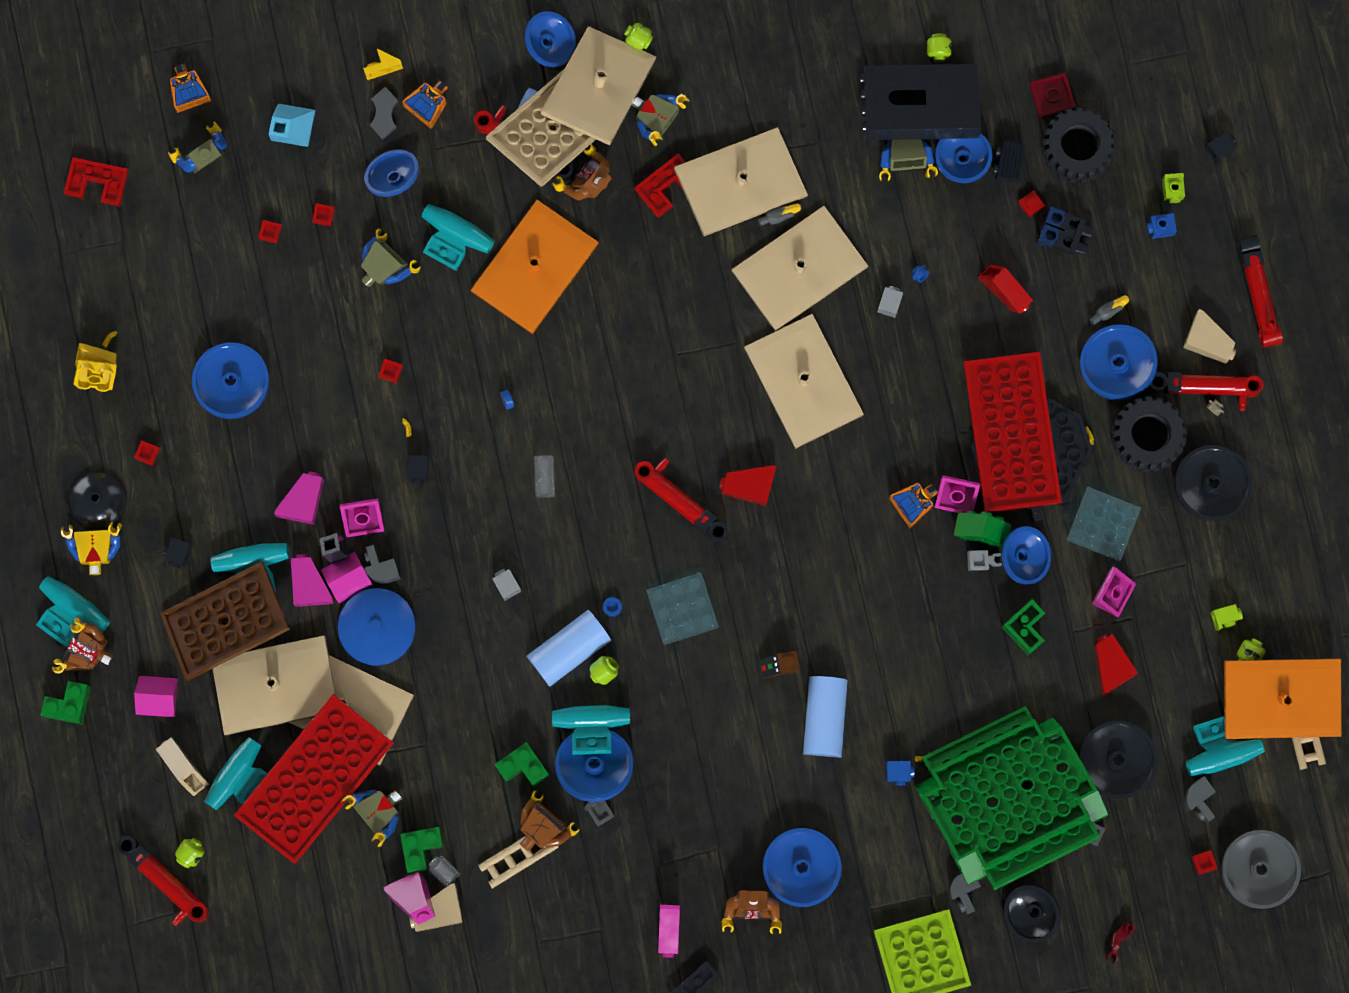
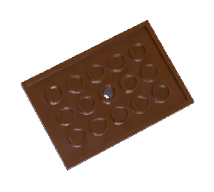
(224, 621)

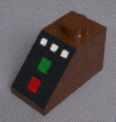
(778, 665)

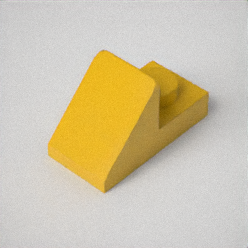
(388, 65)

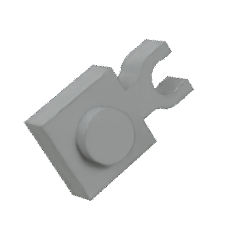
(980, 560)

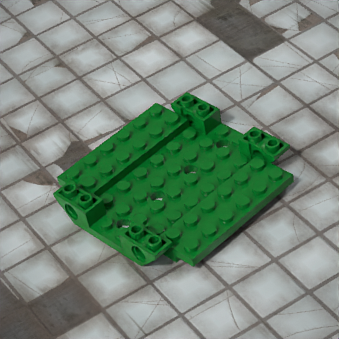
(1025, 825)

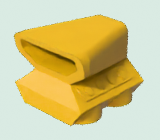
(94, 368)

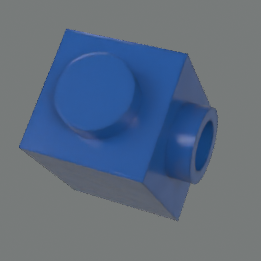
(1161, 226)
(899, 772)

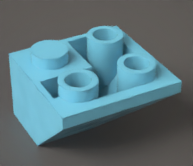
(291, 125)

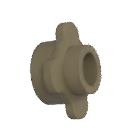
(1215, 407)

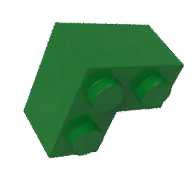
(982, 528)
(1021, 628)
(70, 709)
(522, 760)
(416, 844)

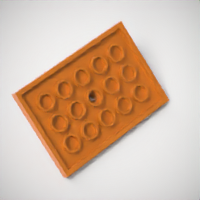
(529, 291)
(1257, 694)

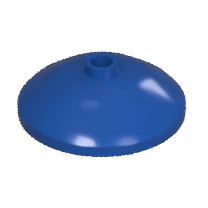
(557, 35)
(977, 155)
(391, 173)
(1033, 555)

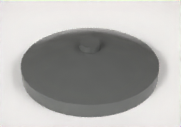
(1261, 869)

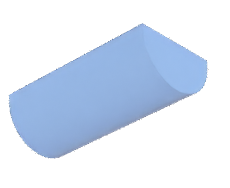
(569, 648)
(825, 716)

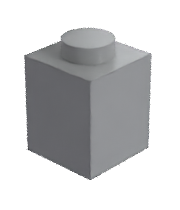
(890, 301)
(506, 584)

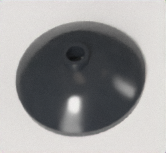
(106, 509)
(1023, 919)

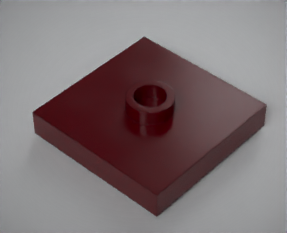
(1052, 95)

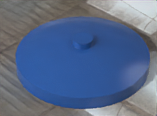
(1118, 362)
(230, 380)
(376, 626)
(595, 775)
(802, 867)

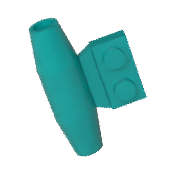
(453, 236)
(246, 557)
(67, 607)
(591, 726)
(1220, 752)
(237, 776)

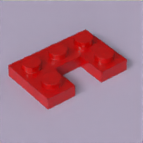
(111, 176)
(651, 188)

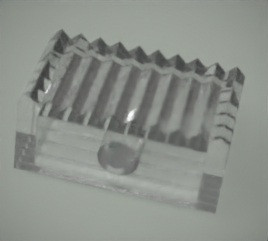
(544, 476)
(443, 871)

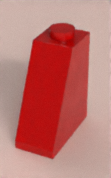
(1006, 288)
(749, 484)
(1112, 664)

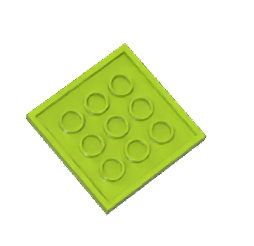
(923, 955)

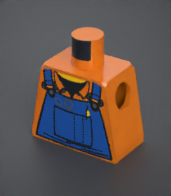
(187, 89)
(427, 103)
(913, 502)

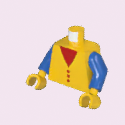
(93, 547)

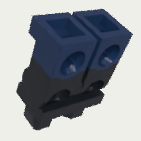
(1064, 232)

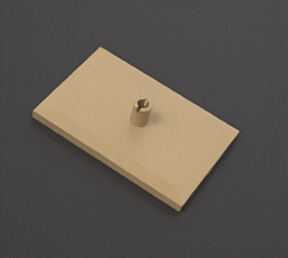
(598, 85)
(537, 142)
(725, 199)
(787, 290)
(807, 406)
(299, 691)
(369, 696)

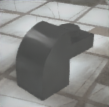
(380, 572)
(1195, 798)
(960, 888)

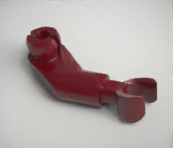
(1116, 939)

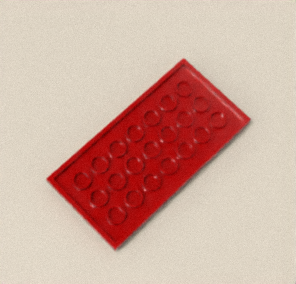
(1012, 432)
(313, 778)

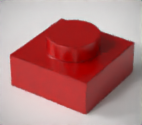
(1031, 204)
(323, 214)
(270, 231)
(390, 371)
(146, 453)
(1204, 862)

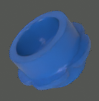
(920, 273)

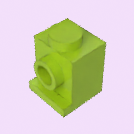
(1169, 194)
(1226, 616)

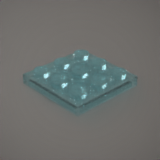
(1103, 524)
(682, 608)

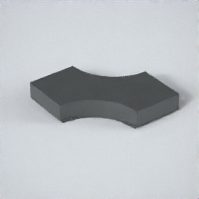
(384, 104)

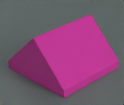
(956, 495)
(362, 517)
(346, 578)
(1114, 592)
(156, 696)

